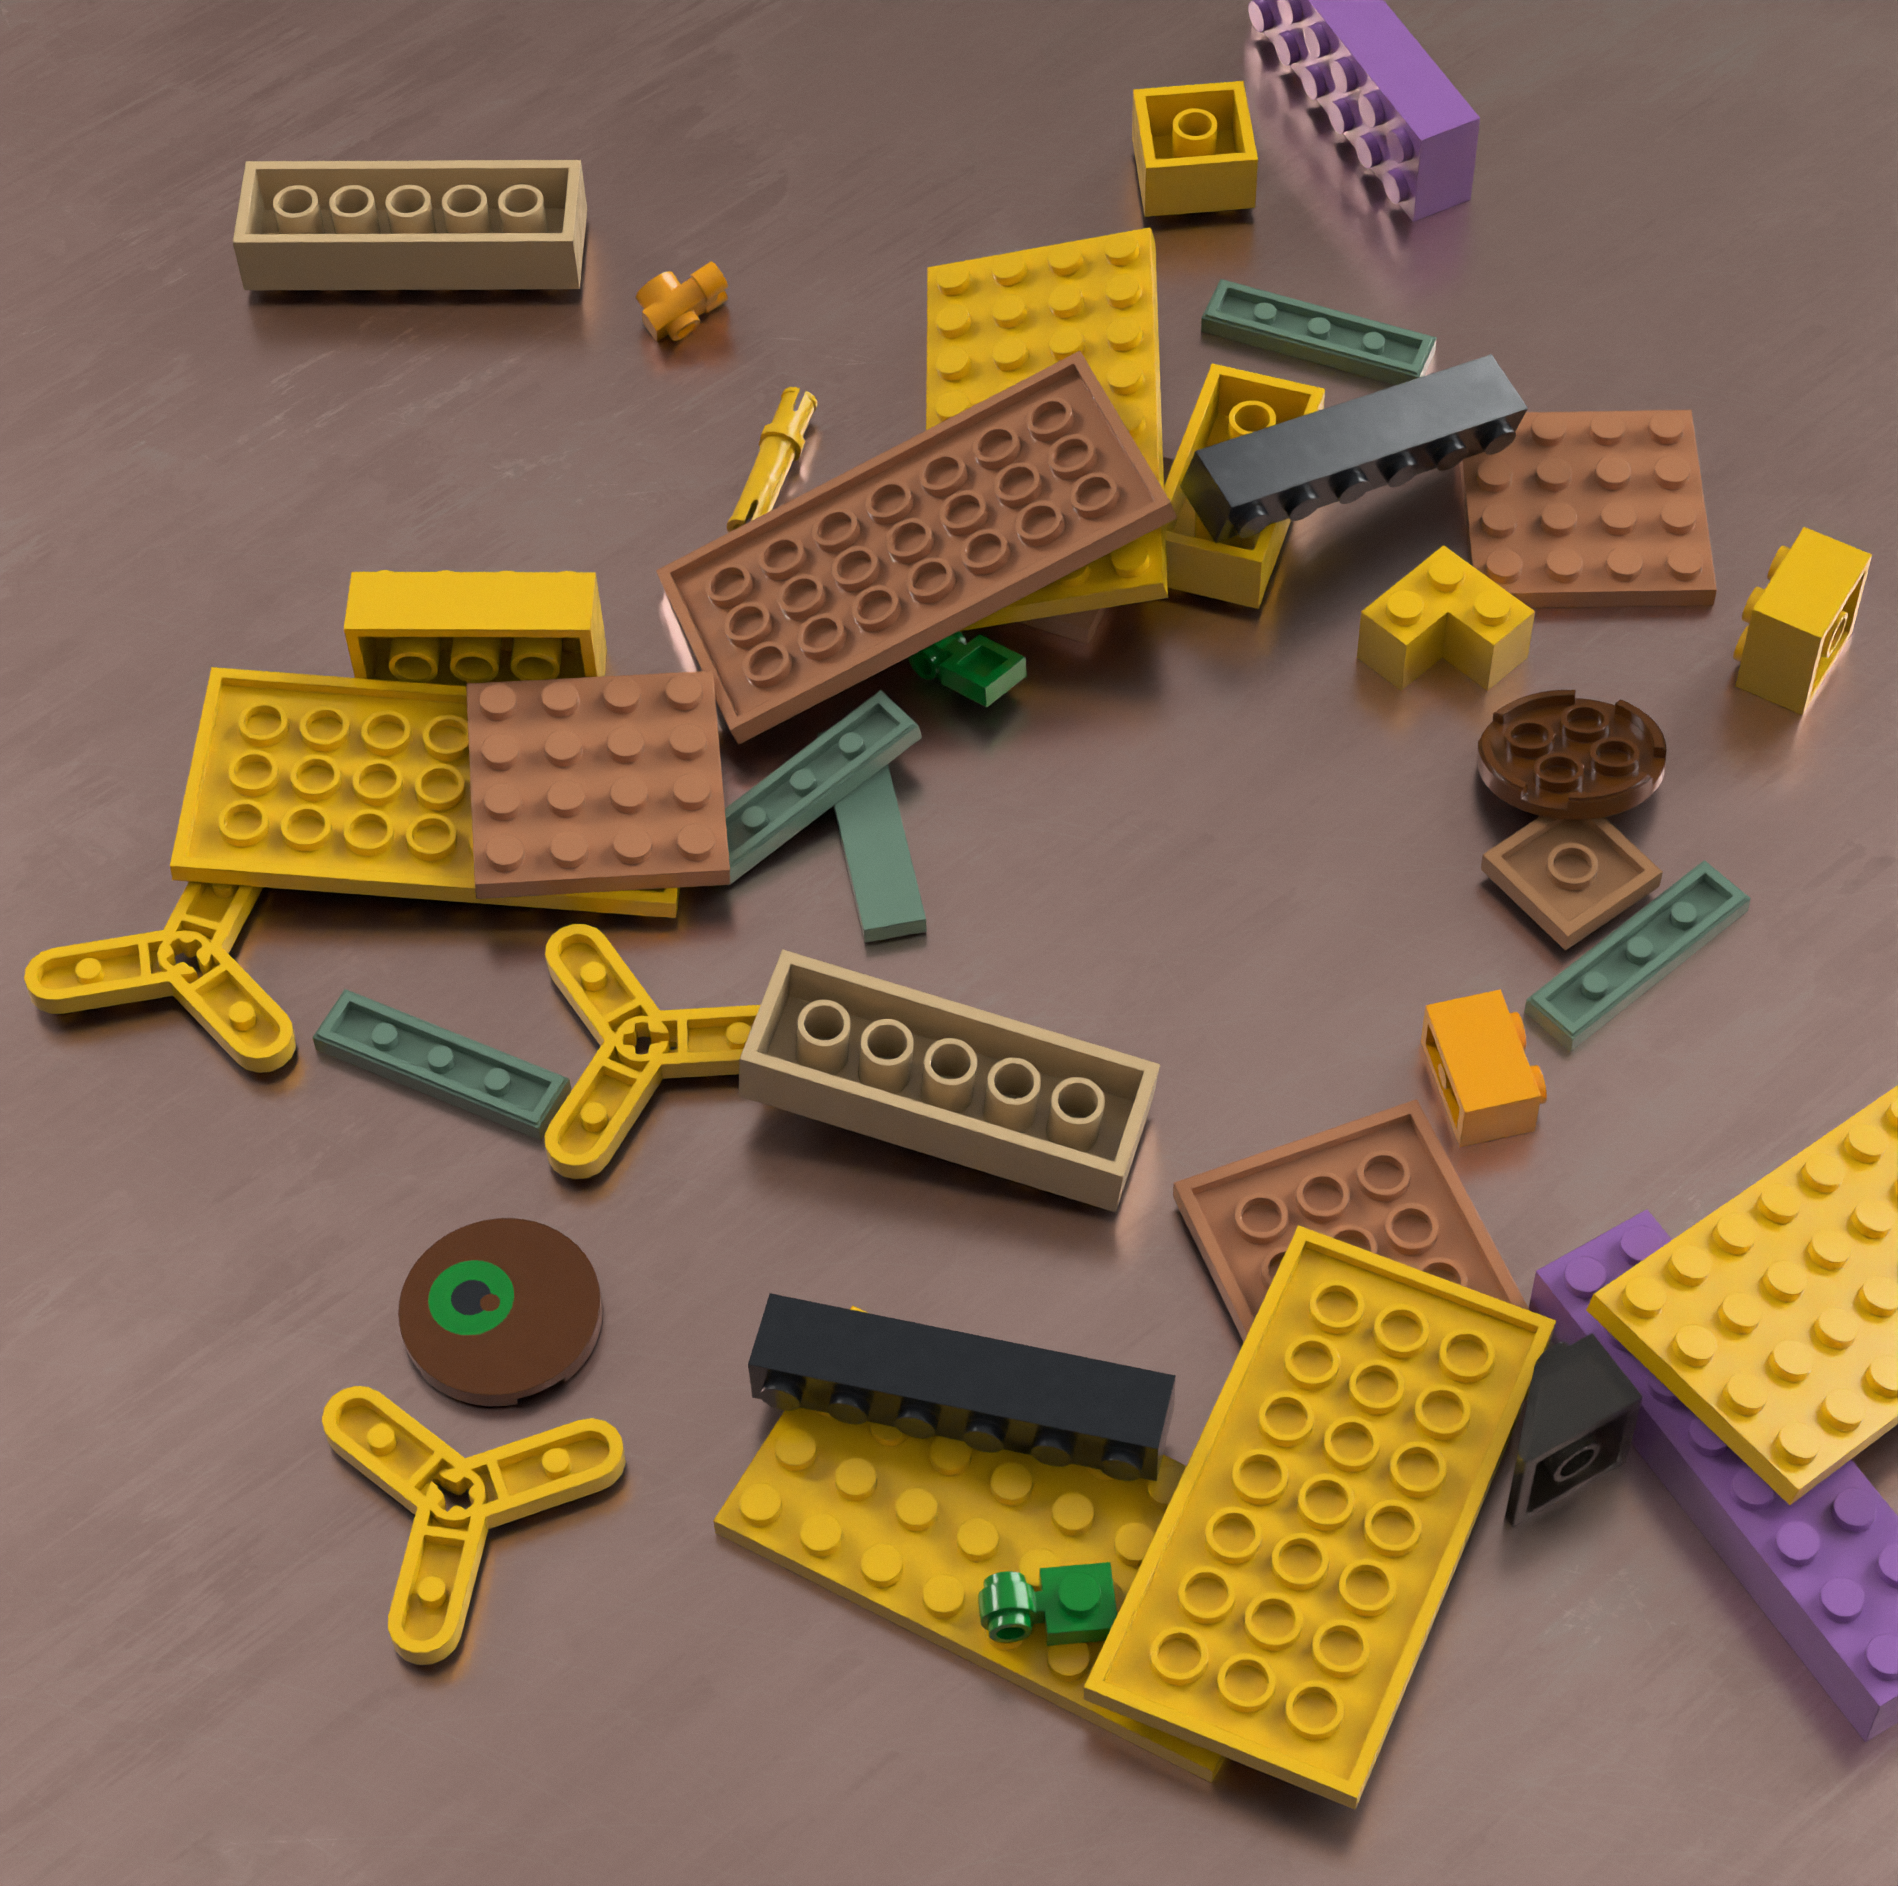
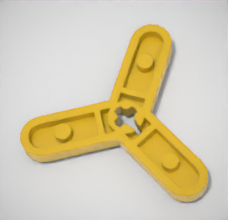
(145, 968)
(617, 1079)
(502, 1487)

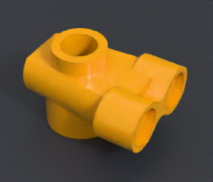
(675, 307)

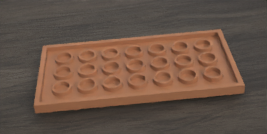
(913, 546)

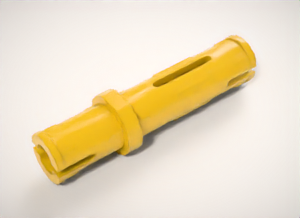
(779, 447)

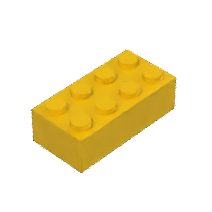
(1229, 407)
(474, 626)

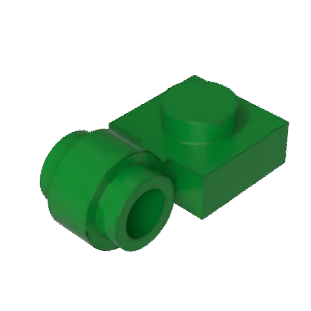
(974, 669)
(1072, 1603)

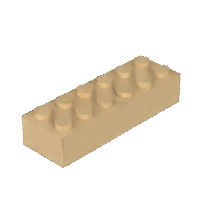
(411, 225)
(947, 1080)

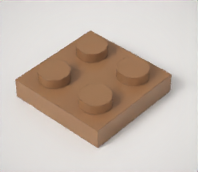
(1571, 874)

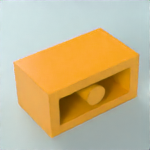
(1482, 1067)

